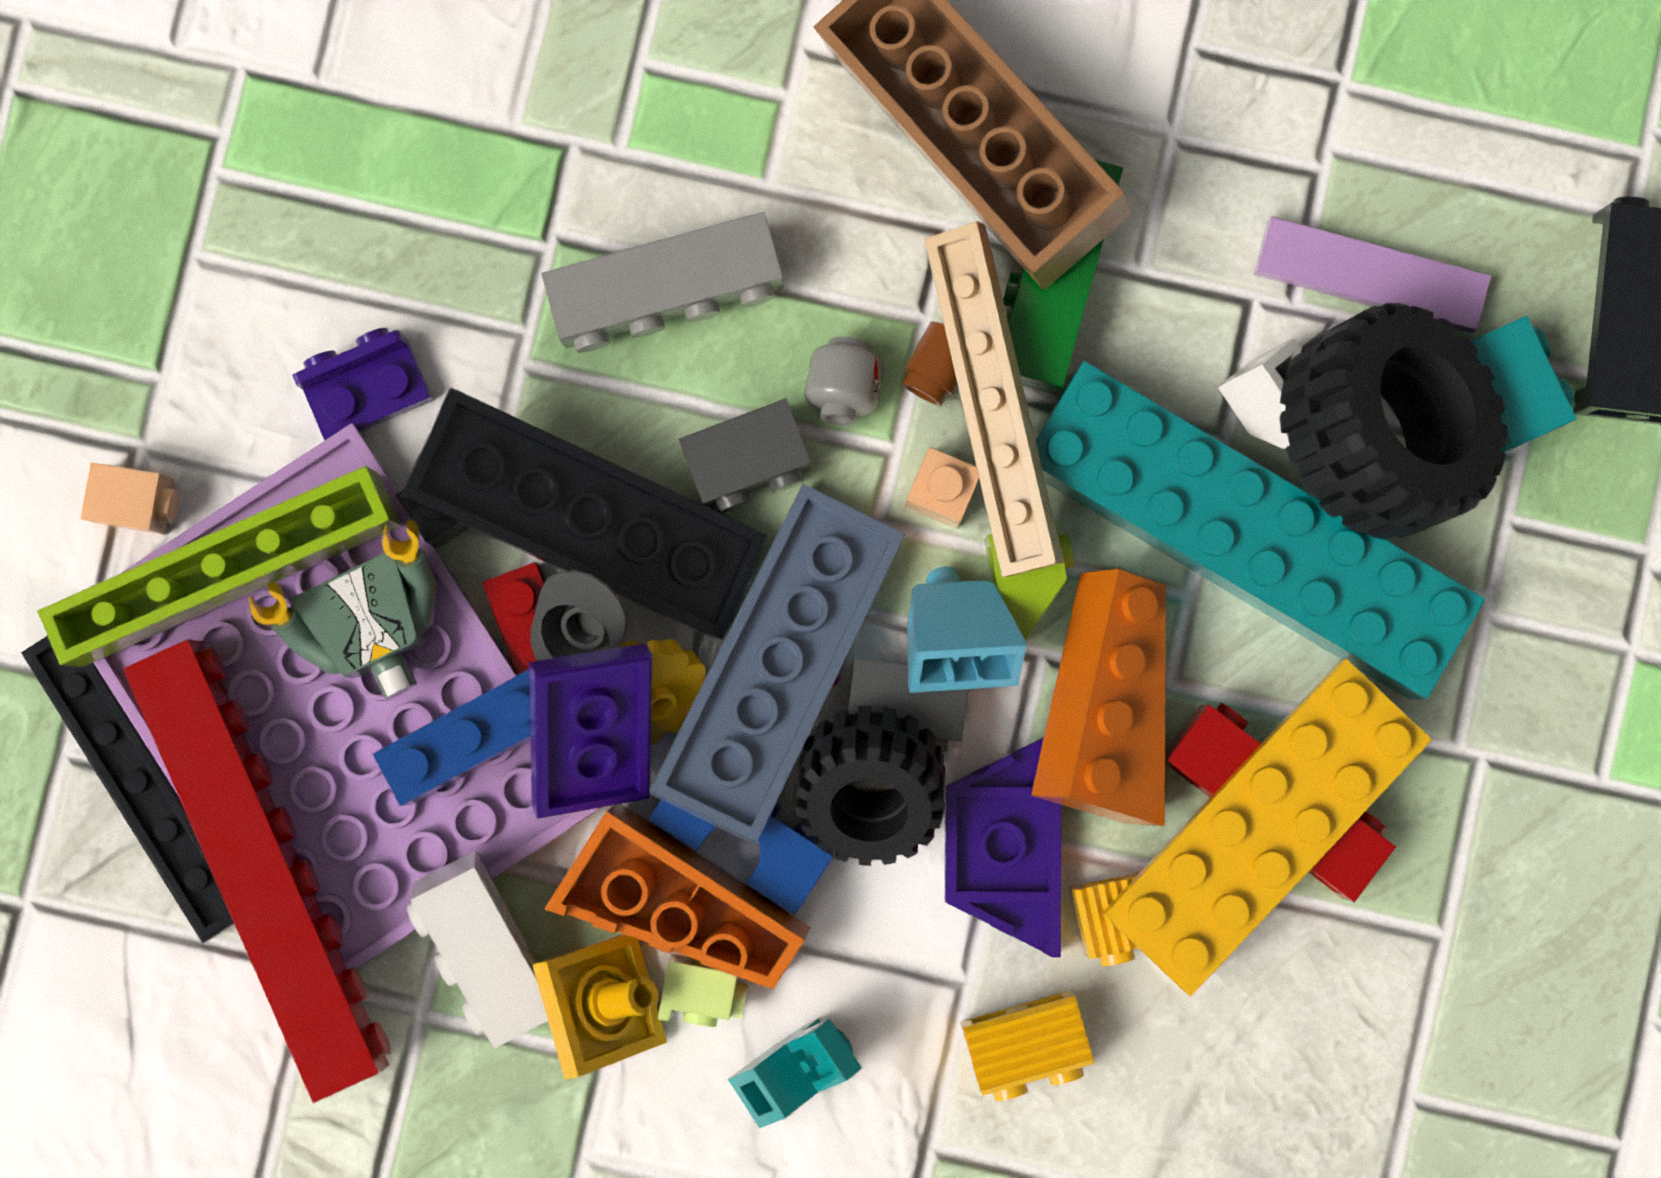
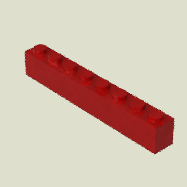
(258, 868)

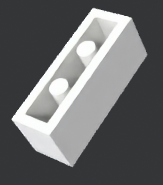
(479, 948)

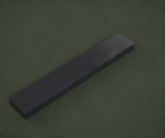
(134, 785)

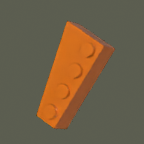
(1109, 703)

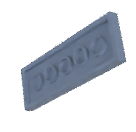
(777, 664)

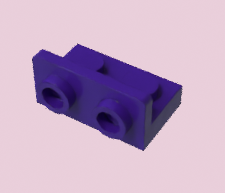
(363, 383)

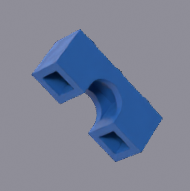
(457, 741)
(787, 860)

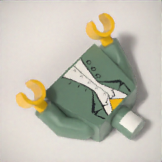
(362, 616)

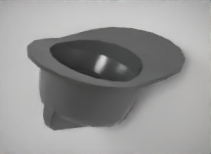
(576, 616)

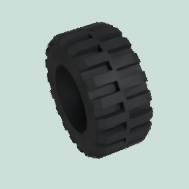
(1347, 443)

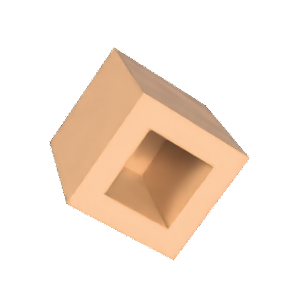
(943, 488)
(129, 499)

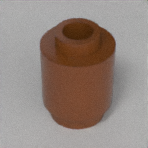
(931, 367)

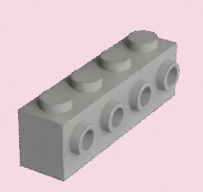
(663, 282)

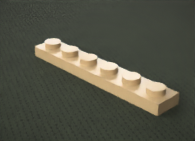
(993, 400)

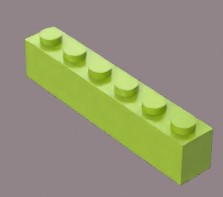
(219, 568)

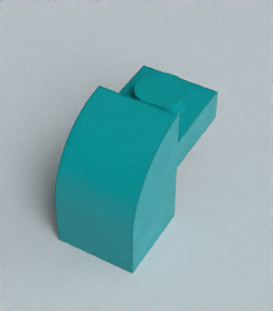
(795, 1071)

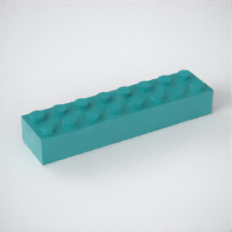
(1253, 533)

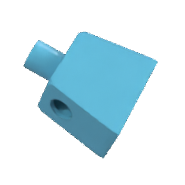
(961, 636)

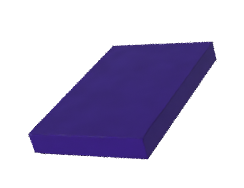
(590, 730)

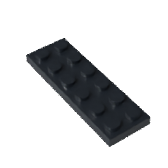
(583, 514)

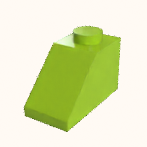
(1032, 592)

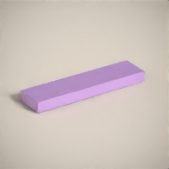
(1370, 273)

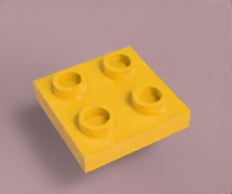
(600, 1004)

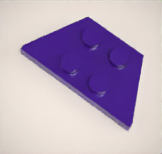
(1005, 850)

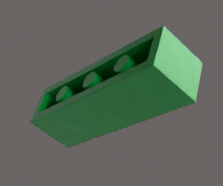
(1048, 321)

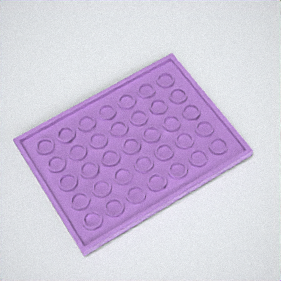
(325, 727)

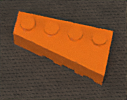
(676, 900)

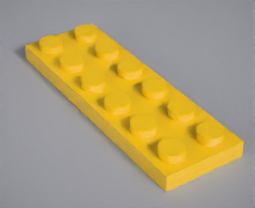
(1266, 826)

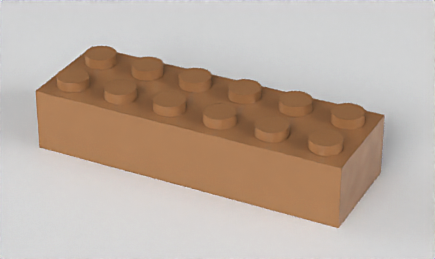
(978, 129)

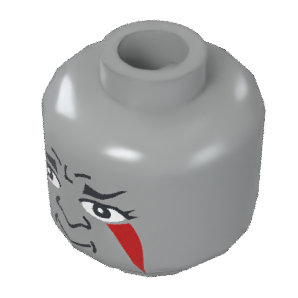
(844, 380)

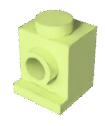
(700, 993)

